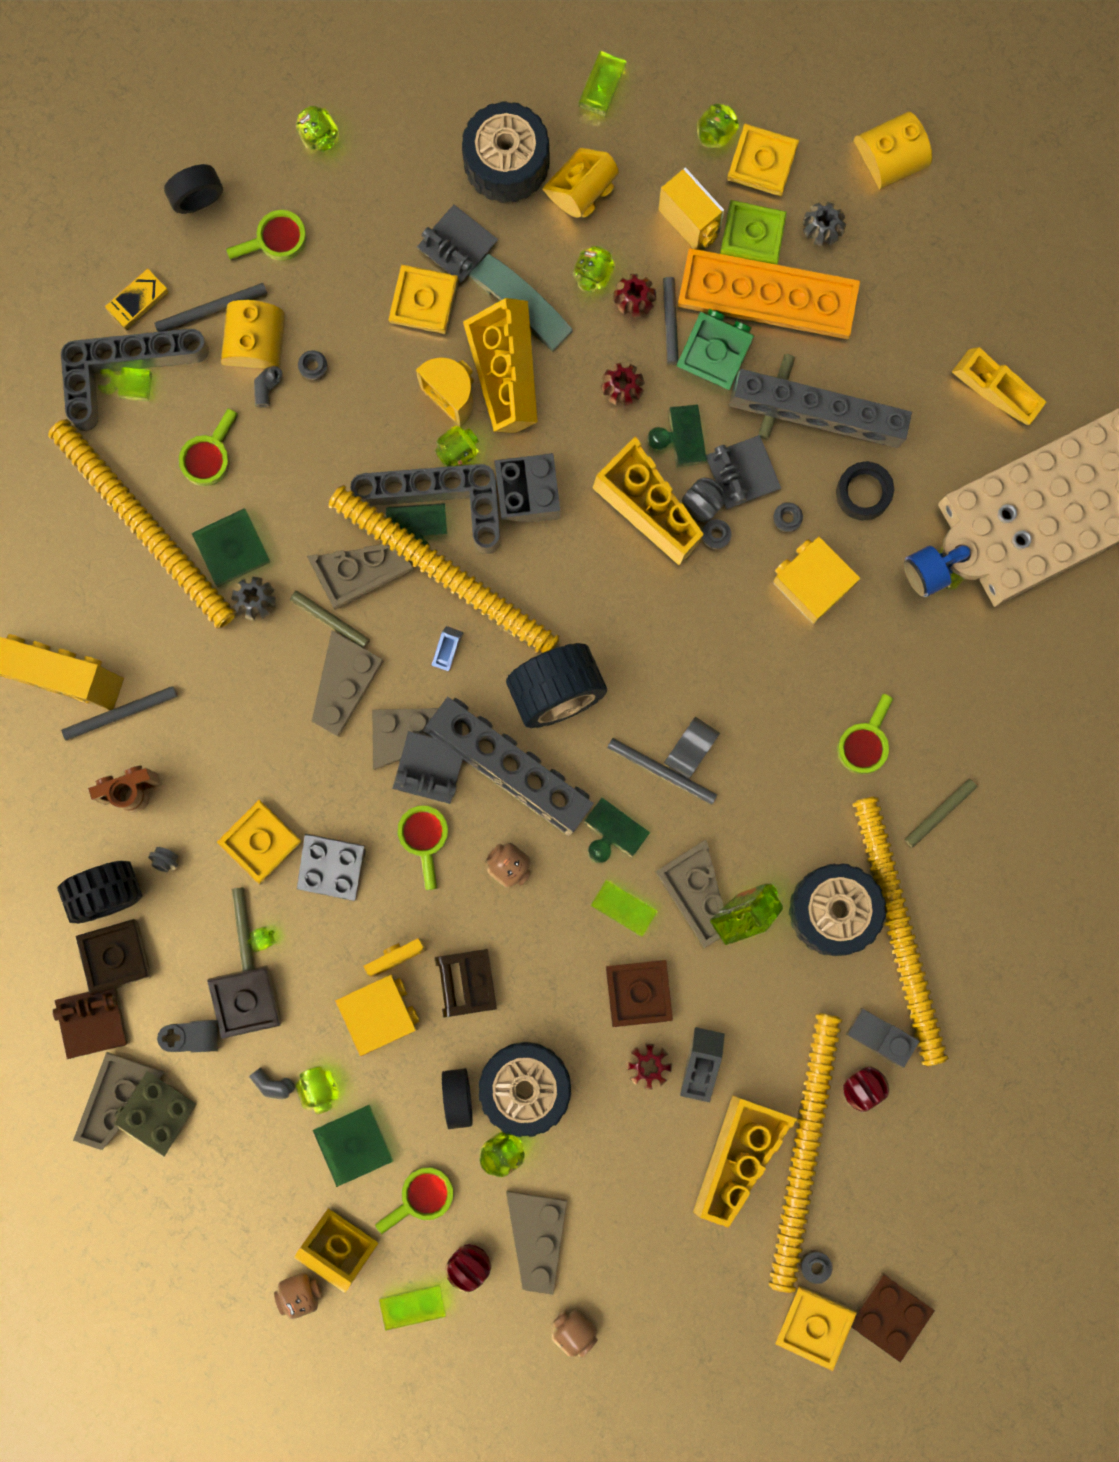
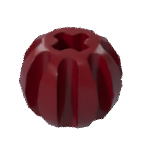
(629, 302)
(632, 387)
(651, 1075)
(866, 1089)
(468, 1268)

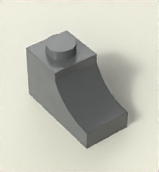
(882, 1038)
(702, 1064)

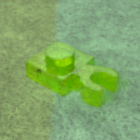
(131, 383)

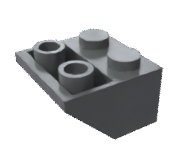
(528, 488)

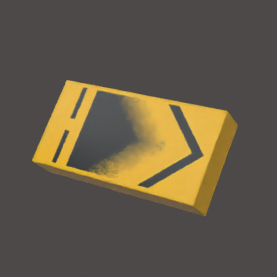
(136, 299)

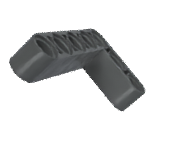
(121, 347)
(438, 491)

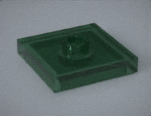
(231, 547)
(353, 1145)

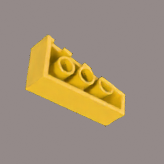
(504, 363)
(647, 501)
(59, 672)
(739, 1158)

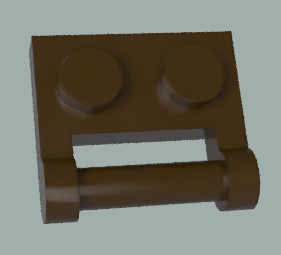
(476, 982)

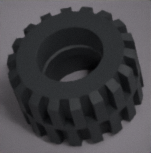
(99, 891)

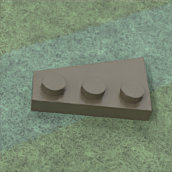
(357, 572)
(343, 682)
(391, 730)
(694, 890)
(111, 1090)
(537, 1237)

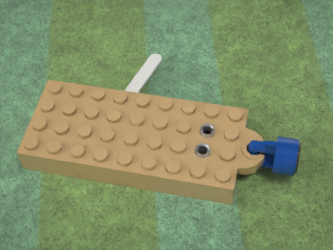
(1029, 517)

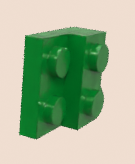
(716, 348)

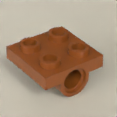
(114, 790)

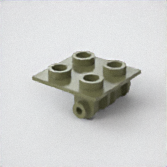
(154, 1113)

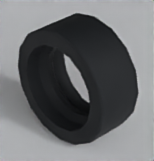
(193, 188)
(878, 473)
(457, 1098)

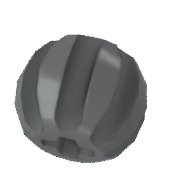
(832, 220)
(704, 499)
(255, 589)

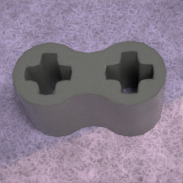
(692, 747)

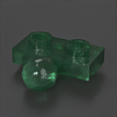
(685, 435)
(420, 519)
(615, 829)

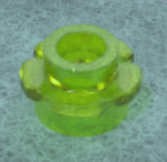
(261, 939)

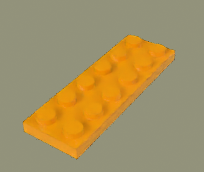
(769, 293)

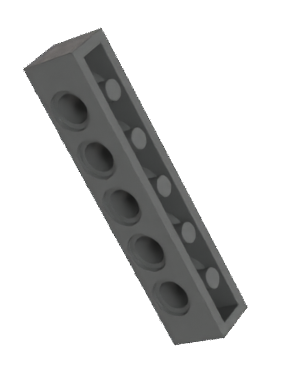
(820, 408)
(514, 782)

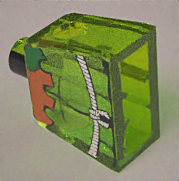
(759, 909)

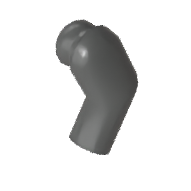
(264, 383)
(270, 1088)

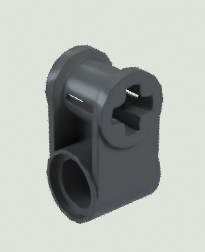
(194, 1037)

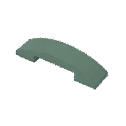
(505, 283)

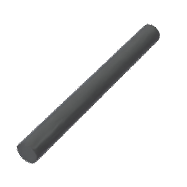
(209, 308)
(119, 713)
(662, 771)

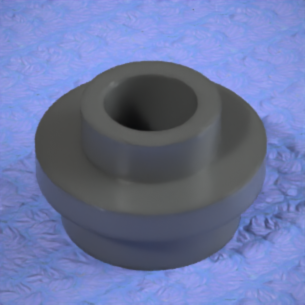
(312, 356)
(789, 508)
(716, 543)
(163, 859)
(806, 1267)

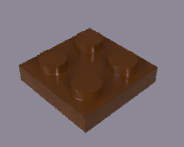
(639, 993)
(891, 1317)

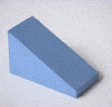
(447, 648)

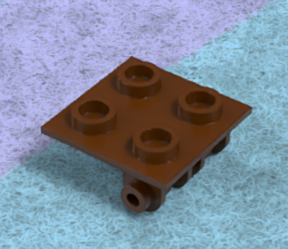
(89, 1023)

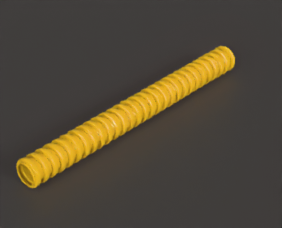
(141, 523)
(442, 570)
(900, 932)
(805, 1154)

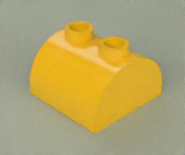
(895, 149)
(582, 181)
(252, 334)
(448, 386)
(336, 1250)

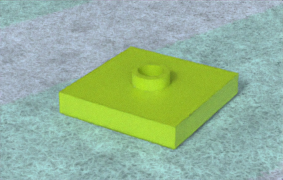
(753, 232)

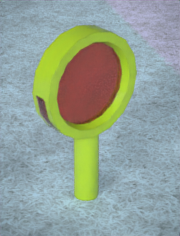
(278, 235)
(204, 457)
(864, 745)
(423, 833)
(425, 1195)

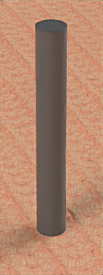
(670, 320)

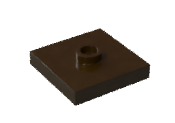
(113, 957)
(244, 1002)

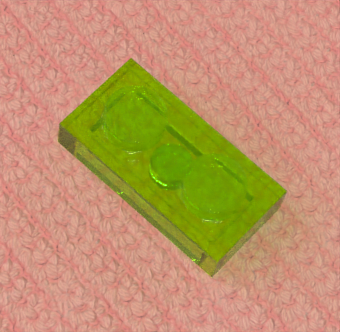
(602, 83)
(623, 908)
(412, 1307)

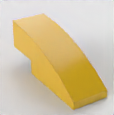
(999, 385)

